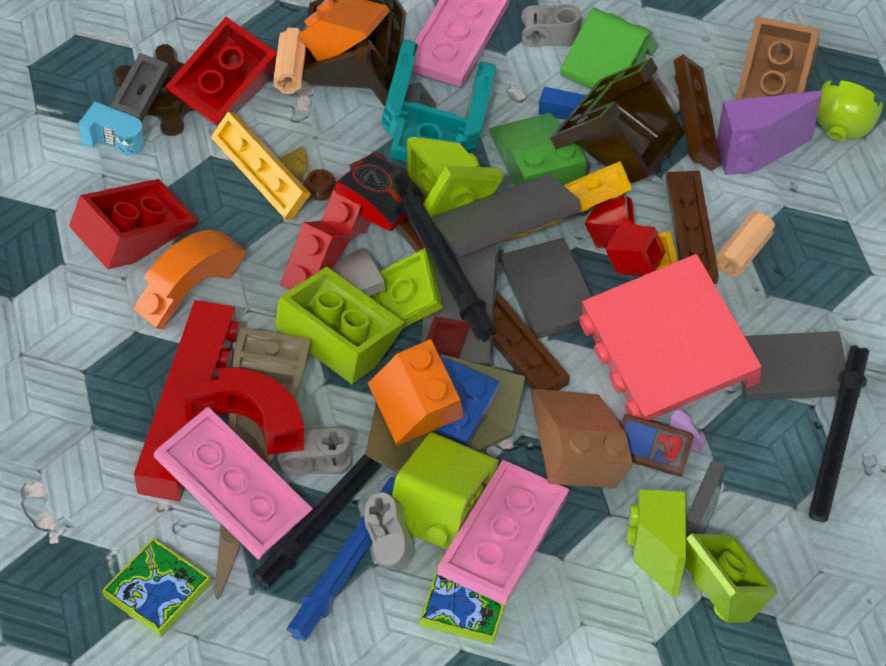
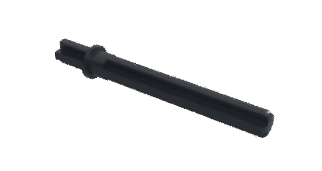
(470, 306)
(850, 387)
(286, 554)

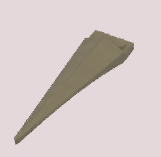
(283, 360)

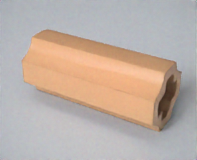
(289, 61)
(745, 244)

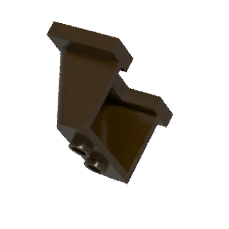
(368, 62)
(624, 122)

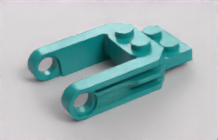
(413, 119)

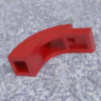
(254, 397)

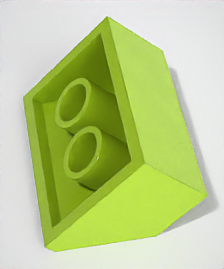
(344, 324)

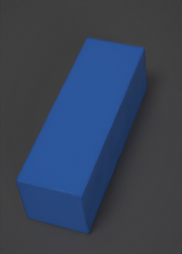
(558, 102)

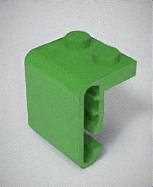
(605, 47)

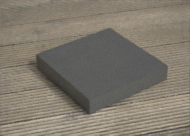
(705, 500)

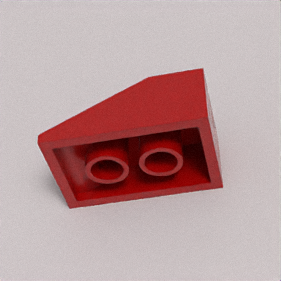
(223, 72)
(129, 221)

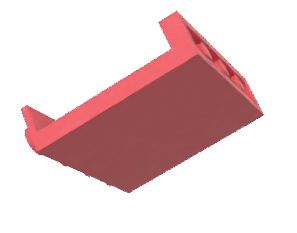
(668, 339)

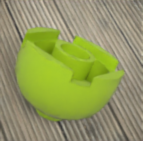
(847, 111)

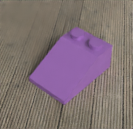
(764, 129)

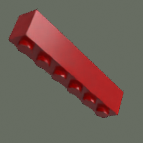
(201, 350)

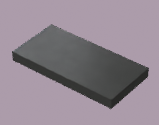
(505, 214)
(481, 273)

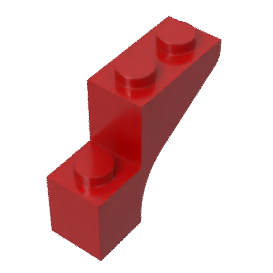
(324, 240)
(628, 245)

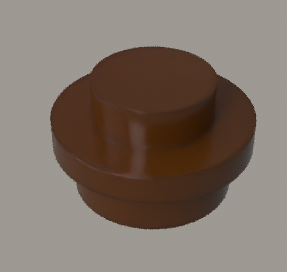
(320, 184)

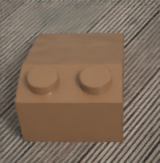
(778, 59)
(580, 439)

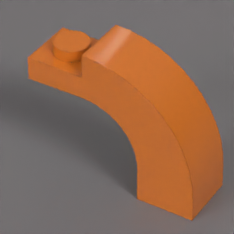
(183, 267)

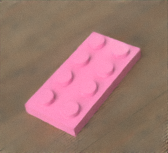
(456, 38)
(233, 482)
(503, 532)

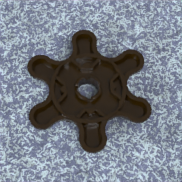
(165, 105)

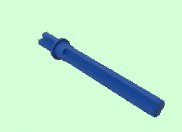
(316, 604)

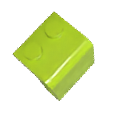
(441, 488)

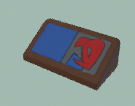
(657, 445)

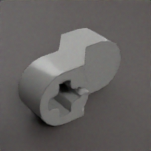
(388, 531)

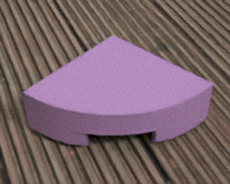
(682, 421)

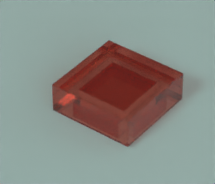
(448, 336)

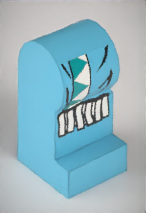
(112, 128)

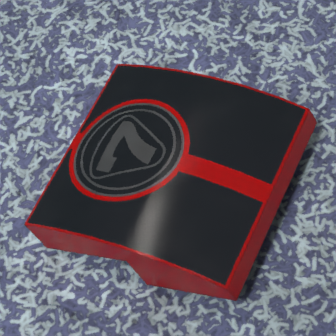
(379, 190)

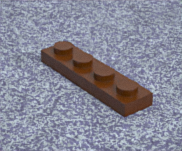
(696, 113)
(691, 219)

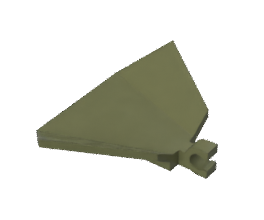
(494, 428)

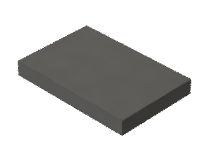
(546, 286)
(796, 365)

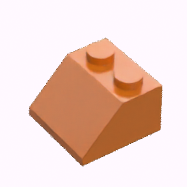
(340, 26)
(415, 393)

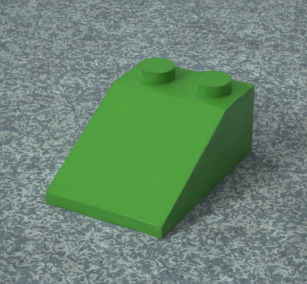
(531, 154)

